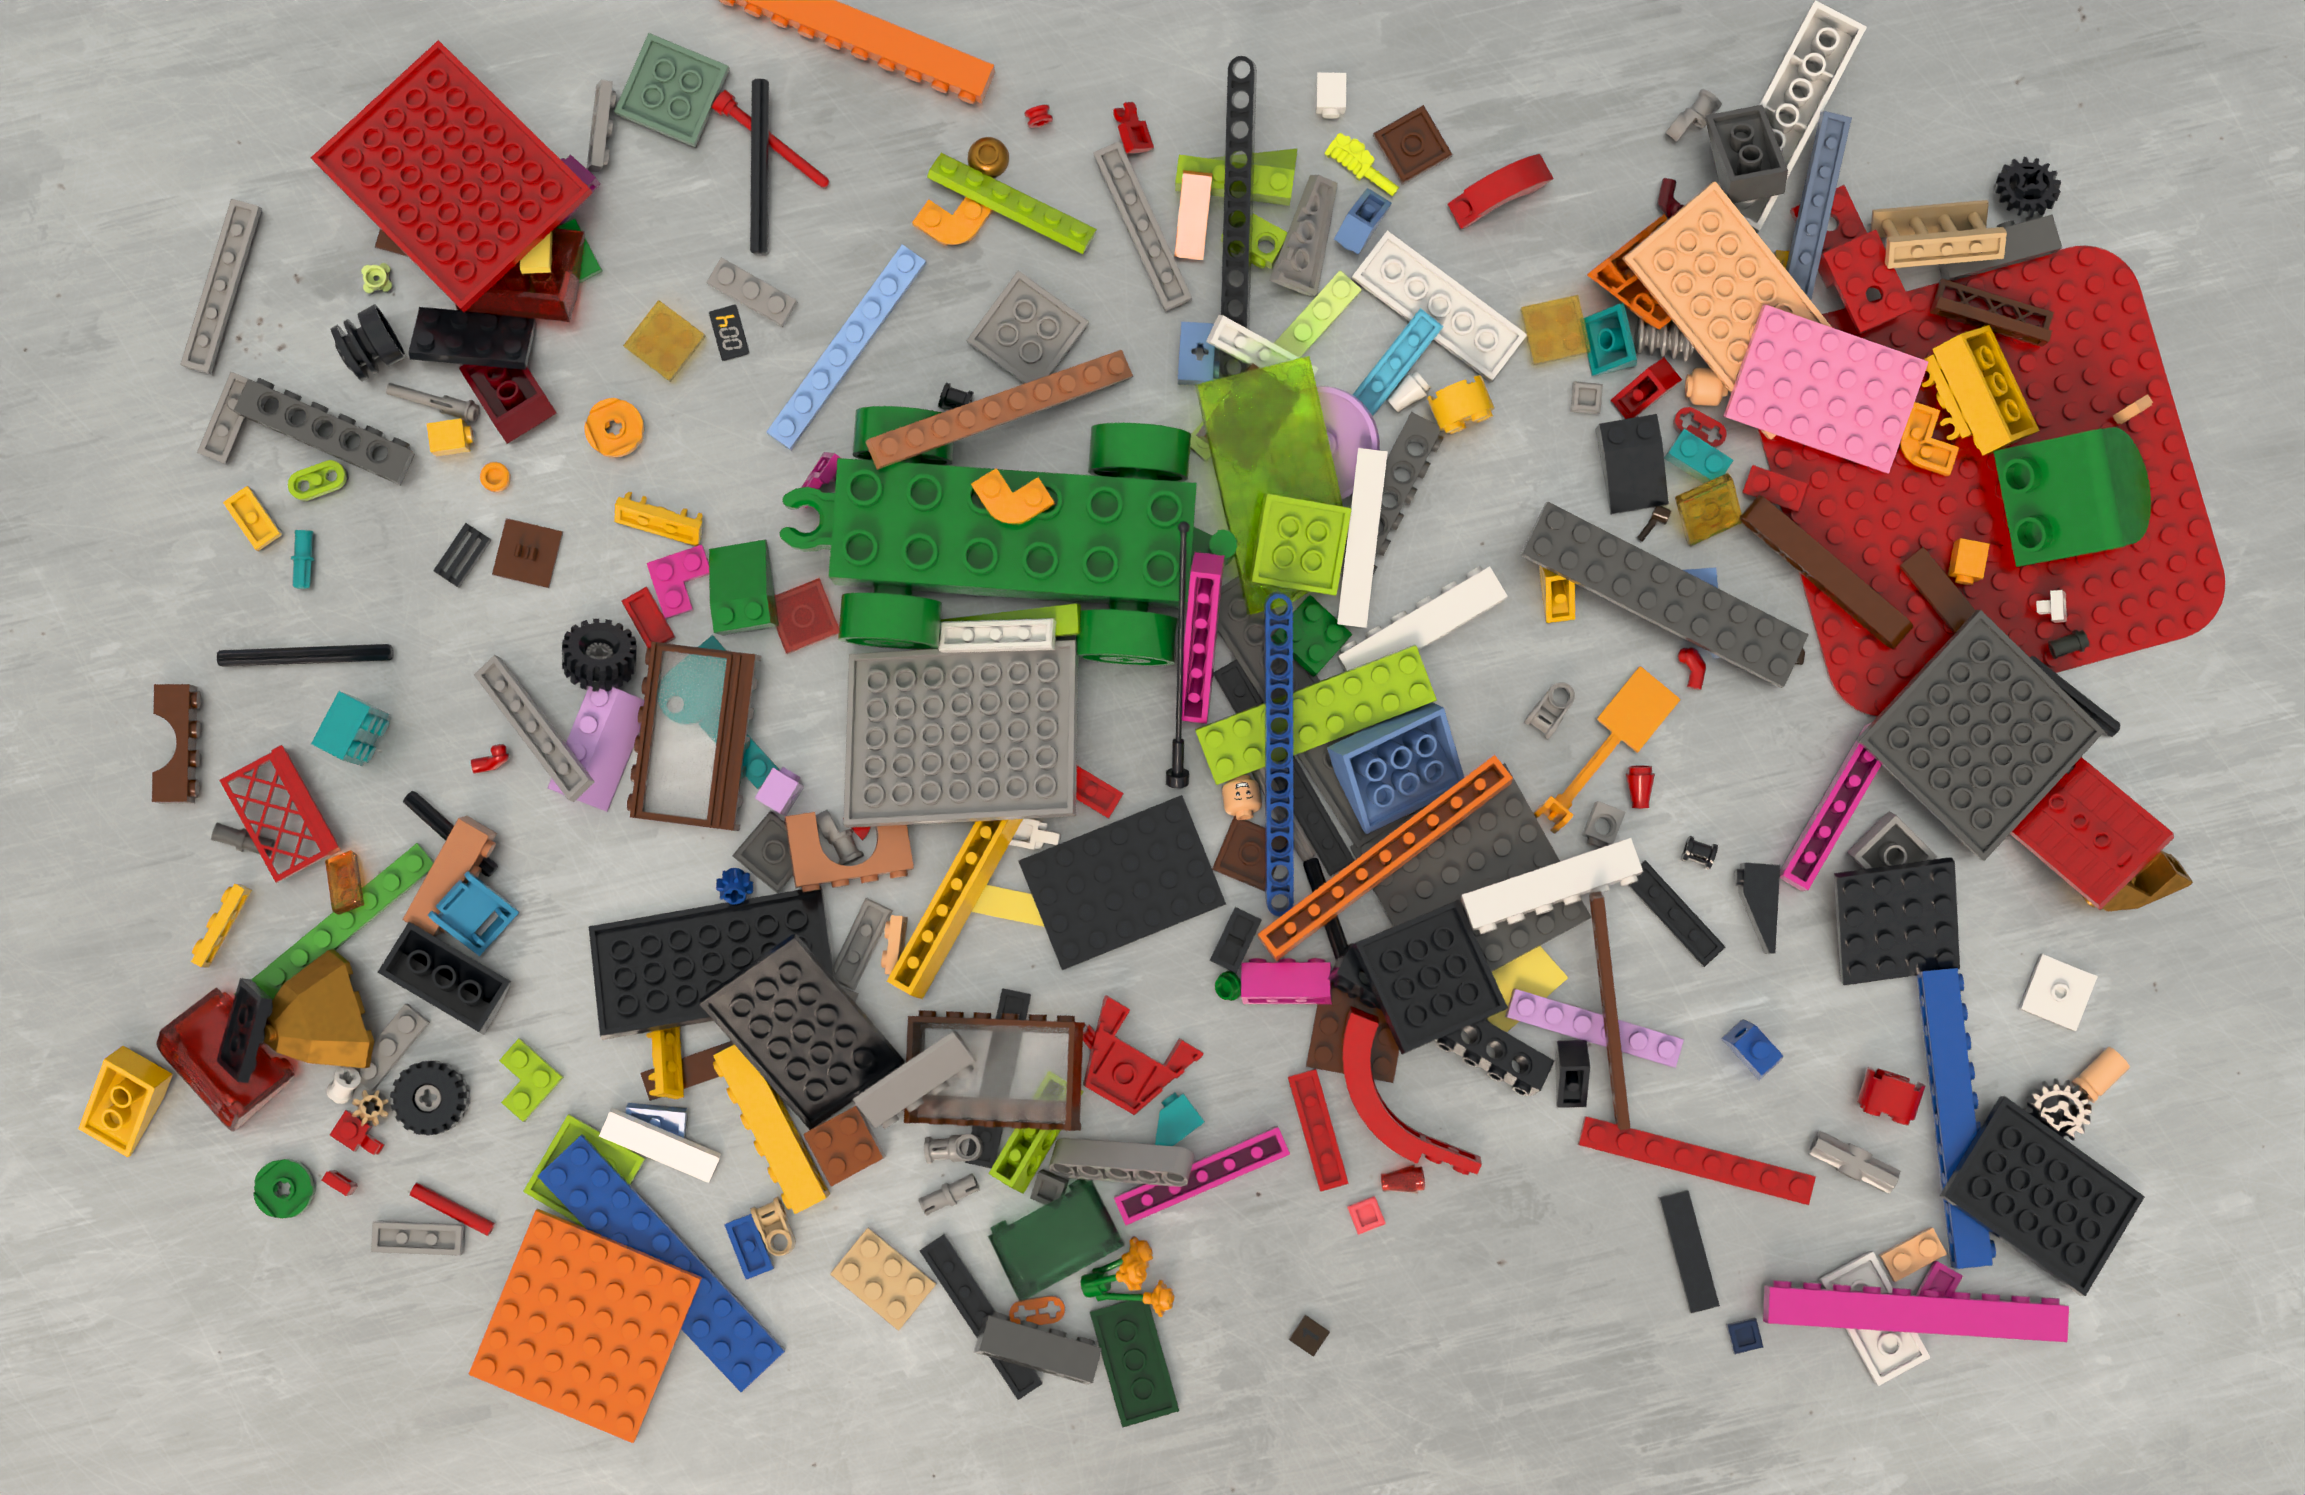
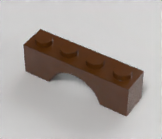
(177, 780)

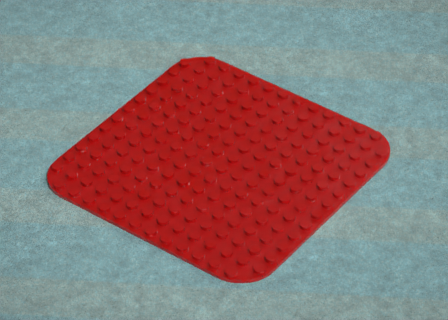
(2088, 371)

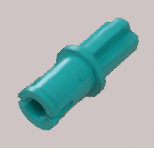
(302, 559)

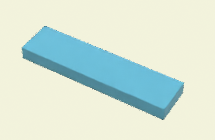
(1397, 361)

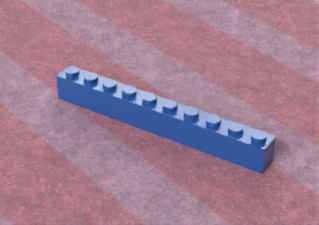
(1952, 1103)

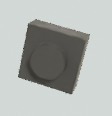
(1048, 1187)

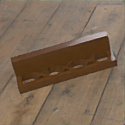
(1999, 324)

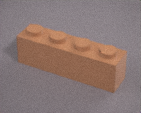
(460, 853)

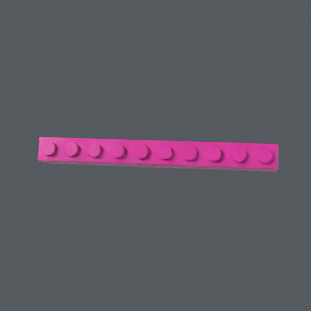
(1916, 1313)

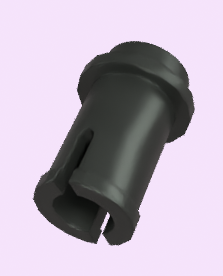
(2068, 644)

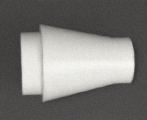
(1409, 391)

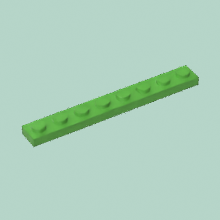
(338, 929)

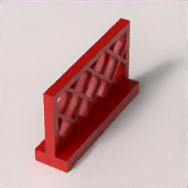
(303, 801)

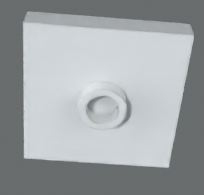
(2058, 992)

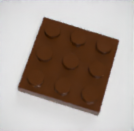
(1328, 1032)

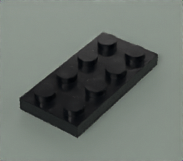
(472, 338)

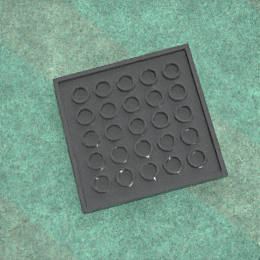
(1980, 735)
(1481, 850)

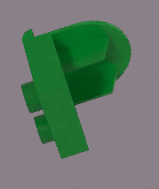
(2074, 495)

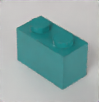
(1697, 457)

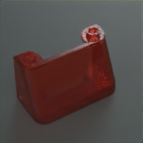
(192, 1048)

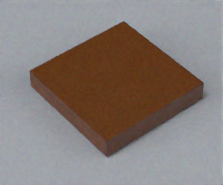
(1412, 144)
(1244, 853)

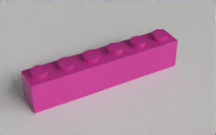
(1201, 635)
(1830, 817)
(1204, 1175)

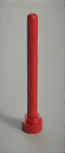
(726, 104)

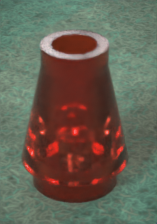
(1406, 1180)

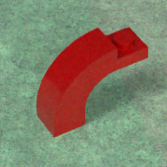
(1499, 188)

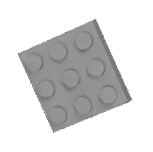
(1027, 330)

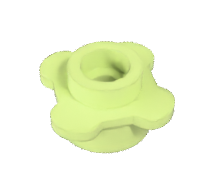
(370, 272)

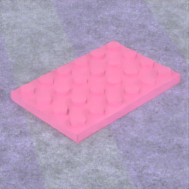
(1825, 388)

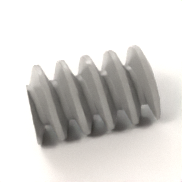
(1665, 339)

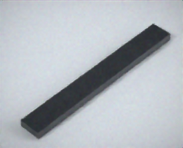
(1306, 804)

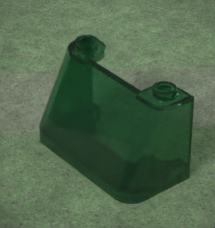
(1056, 1239)

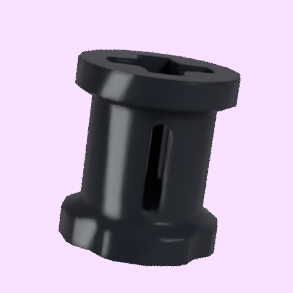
(954, 397)
(1699, 852)

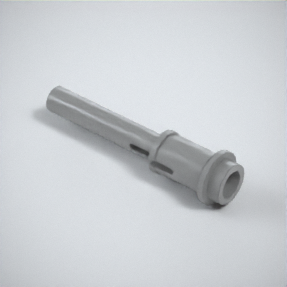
(466, 410)

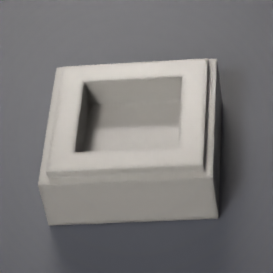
(1586, 397)

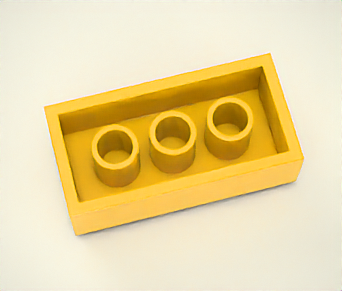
(1985, 390)

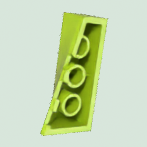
(1272, 174)

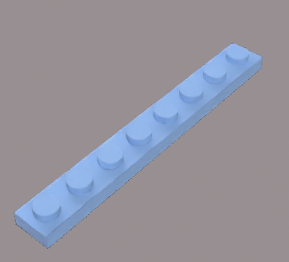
(846, 347)

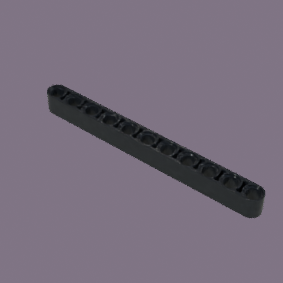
(1242, 204)

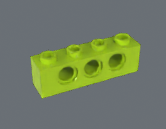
(1023, 1156)

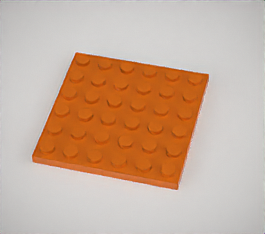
(585, 1325)

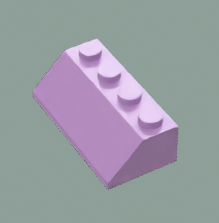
(604, 741)

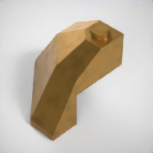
(2156, 880)
(320, 1016)

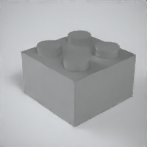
(1890, 844)

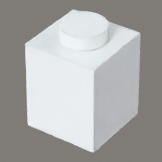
(1330, 94)

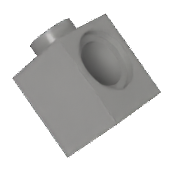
(1612, 815)

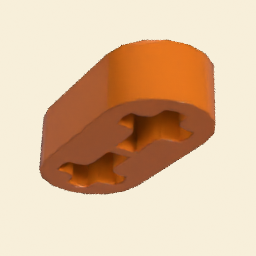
(1037, 1303)

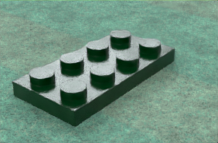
(1134, 1362)

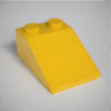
(124, 1100)

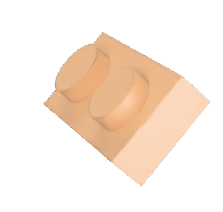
(896, 934)
(1912, 1254)

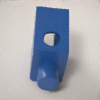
(1753, 1048)

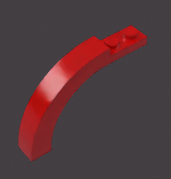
(1372, 1109)

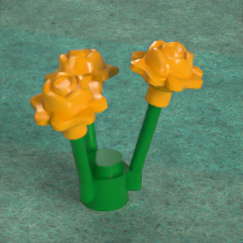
(1131, 1272)

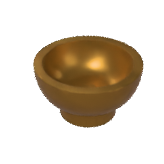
(988, 156)

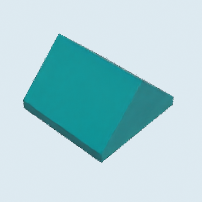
(1610, 341)

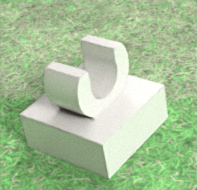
(2055, 606)

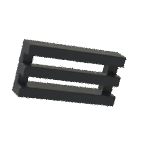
(439, 569)

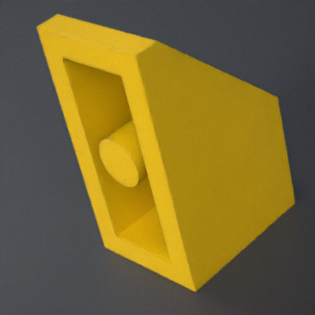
(1557, 596)

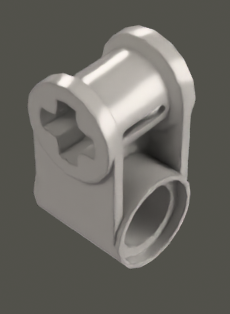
(1550, 710)

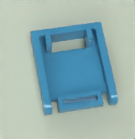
(467, 908)

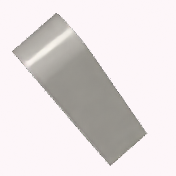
(1121, 1162)

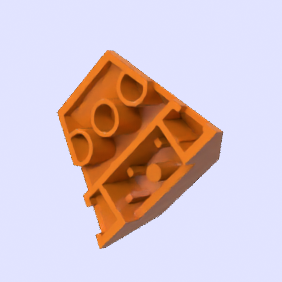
(1622, 282)

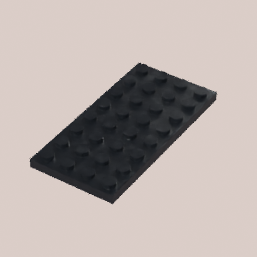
(662, 964)

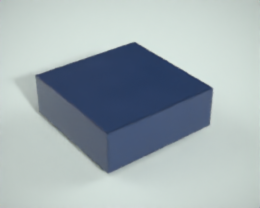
(1744, 1335)

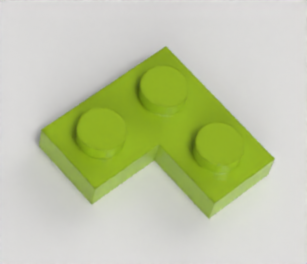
(535, 1077)

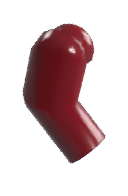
(1666, 201)

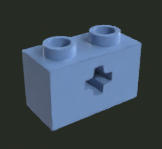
(1190, 369)

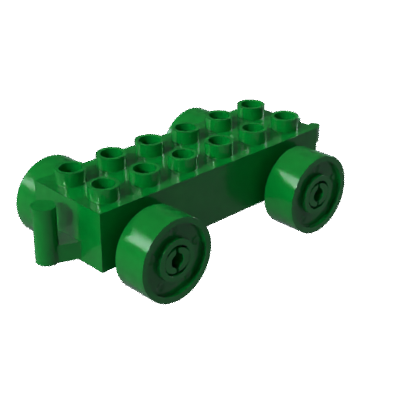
(928, 531)

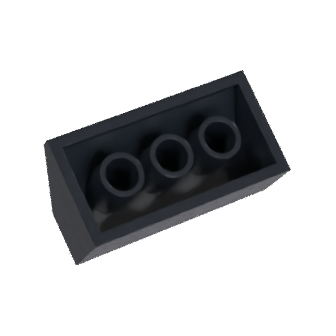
(445, 978)

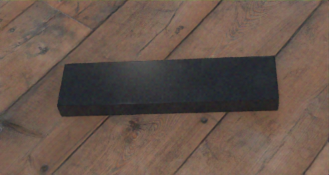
(1676, 915)
(1689, 1251)

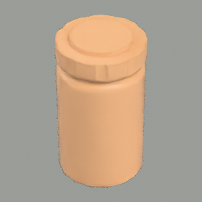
(2101, 1074)

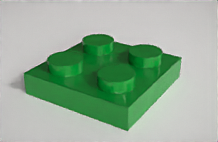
(1314, 635)

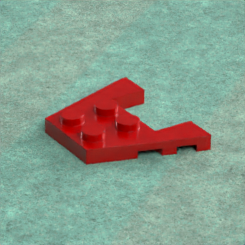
(1126, 1073)

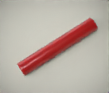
(452, 1209)

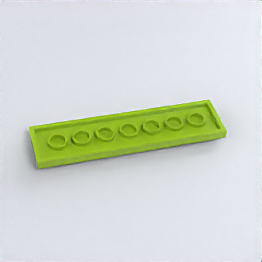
(1319, 713)

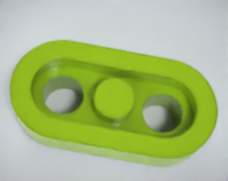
(318, 480)

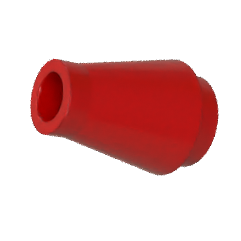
(1640, 785)

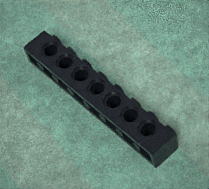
(1533, 1064)

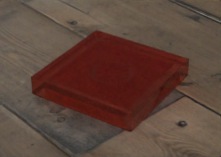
(804, 616)

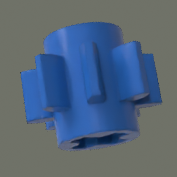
(734, 885)

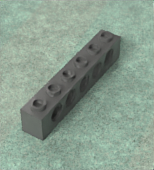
(252, 404)
(1415, 430)

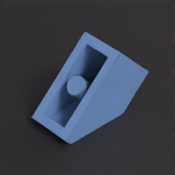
(1362, 221)

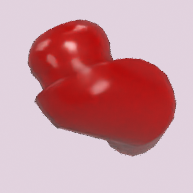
(1696, 665)
(493, 762)

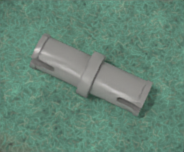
(949, 1194)

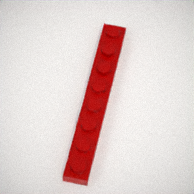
(1697, 1160)

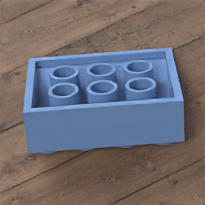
(1397, 765)

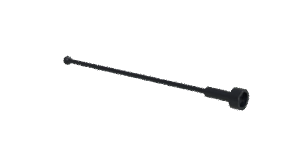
(1178, 776)

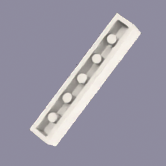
(1430, 620)
(1552, 885)

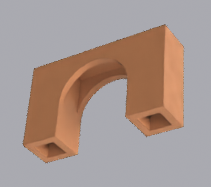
(813, 867)

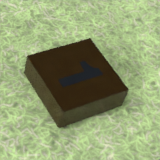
(1309, 1335)

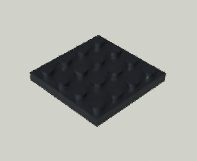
(1897, 920)
(1429, 977)

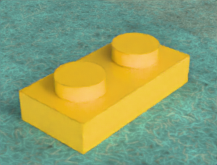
(252, 518)

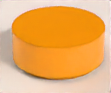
(495, 477)

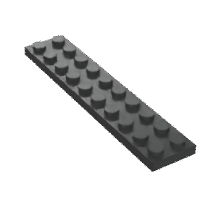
(1664, 594)
(1245, 640)

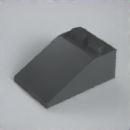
(1746, 154)

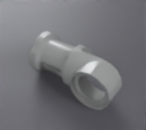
(1696, 114)
(841, 841)
(953, 1148)

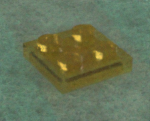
(1555, 330)
(664, 341)
(1709, 509)

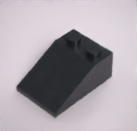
(1633, 463)

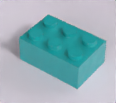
(351, 729)

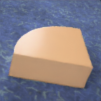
(2133, 409)

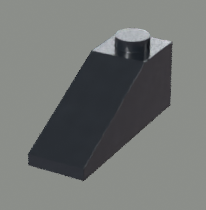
(1760, 895)

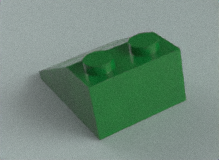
(741, 588)

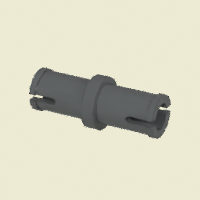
(238, 838)

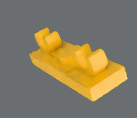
(1946, 400)
(658, 520)
(667, 1063)

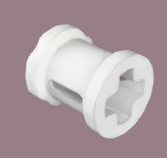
(343, 1085)

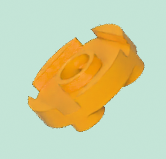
(598, 422)

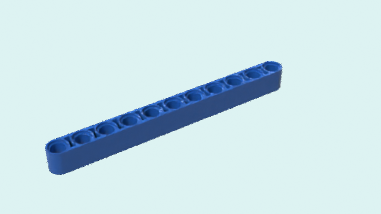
(1283, 768)

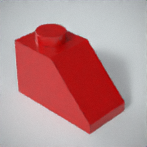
(1646, 389)

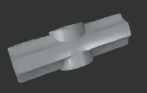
(1854, 1162)

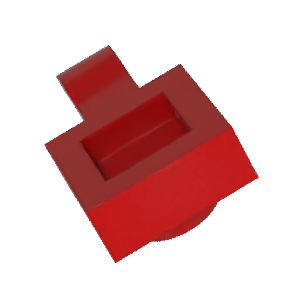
(1132, 131)
(352, 1134)

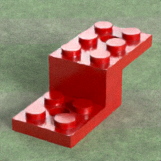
(1857, 262)

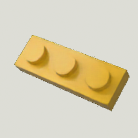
(220, 925)

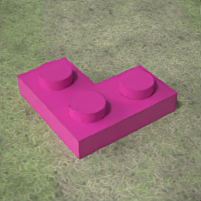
(823, 471)
(670, 577)

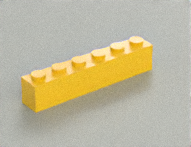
(773, 1129)

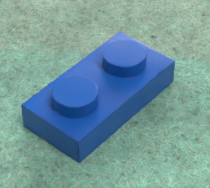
(749, 1246)

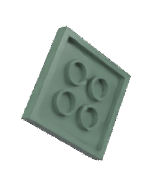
(671, 90)

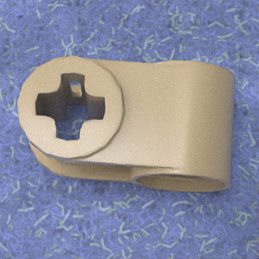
(773, 1225)

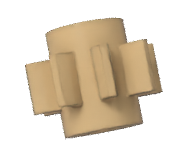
(378, 1106)

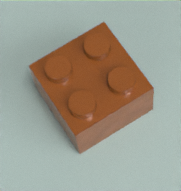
(844, 1145)

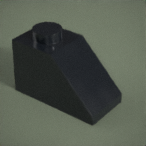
(1572, 1073)

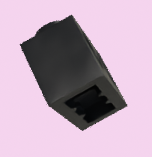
(1235, 940)

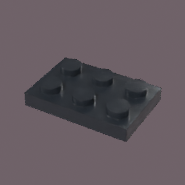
(244, 1030)

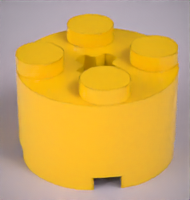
(1461, 404)

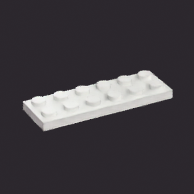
(1411, 282)

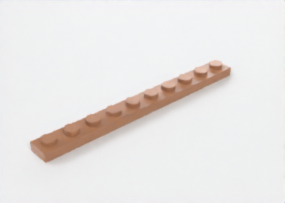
(998, 409)

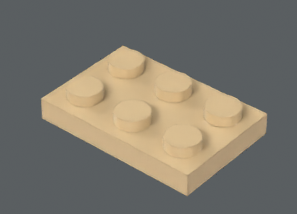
(883, 1278)

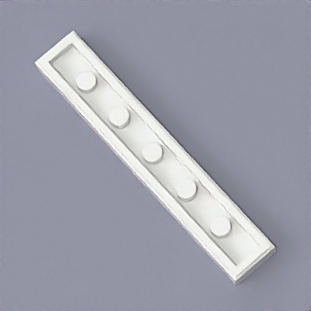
(1362, 537)

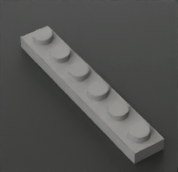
(1142, 226)
(220, 286)
(534, 728)

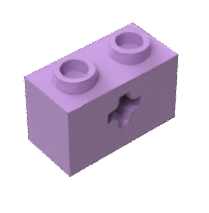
(780, 790)

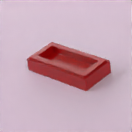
(648, 617)

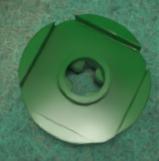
(266, 1188)

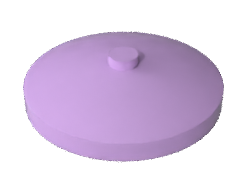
(1348, 428)

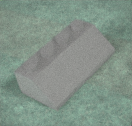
(915, 1079)

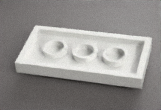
(1883, 1352)

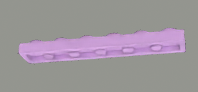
(1590, 1027)

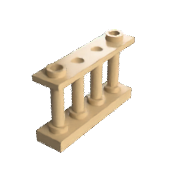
(1938, 234)

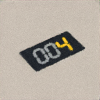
(729, 332)

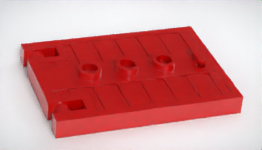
(2089, 830)

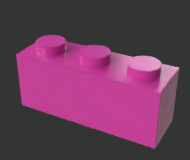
(1286, 982)

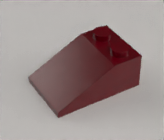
(509, 398)

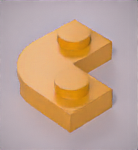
(953, 228)
(1921, 448)
(1010, 506)

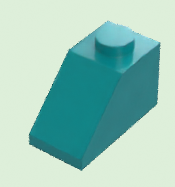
(1176, 1120)

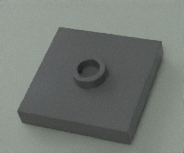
(767, 853)

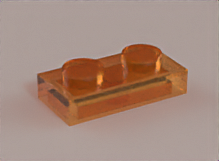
(344, 882)

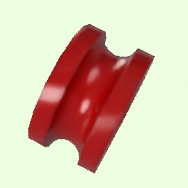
(1038, 116)
(1088, 1036)

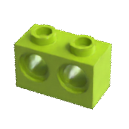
(1261, 231)

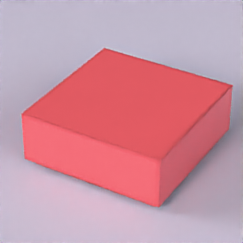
(1366, 1215)

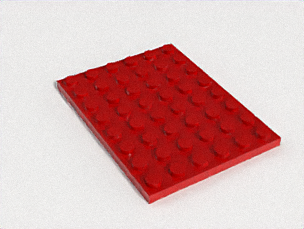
(451, 175)

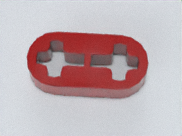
(1702, 421)

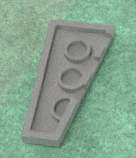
(1305, 244)

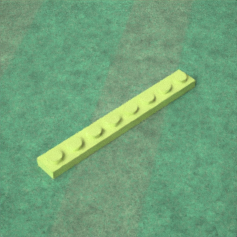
(1304, 331)

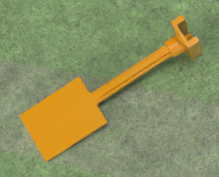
(1632, 719)

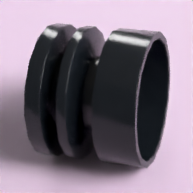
(367, 343)

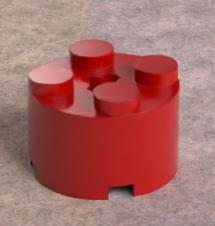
(1891, 1095)

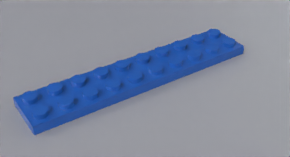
(615, 1210)

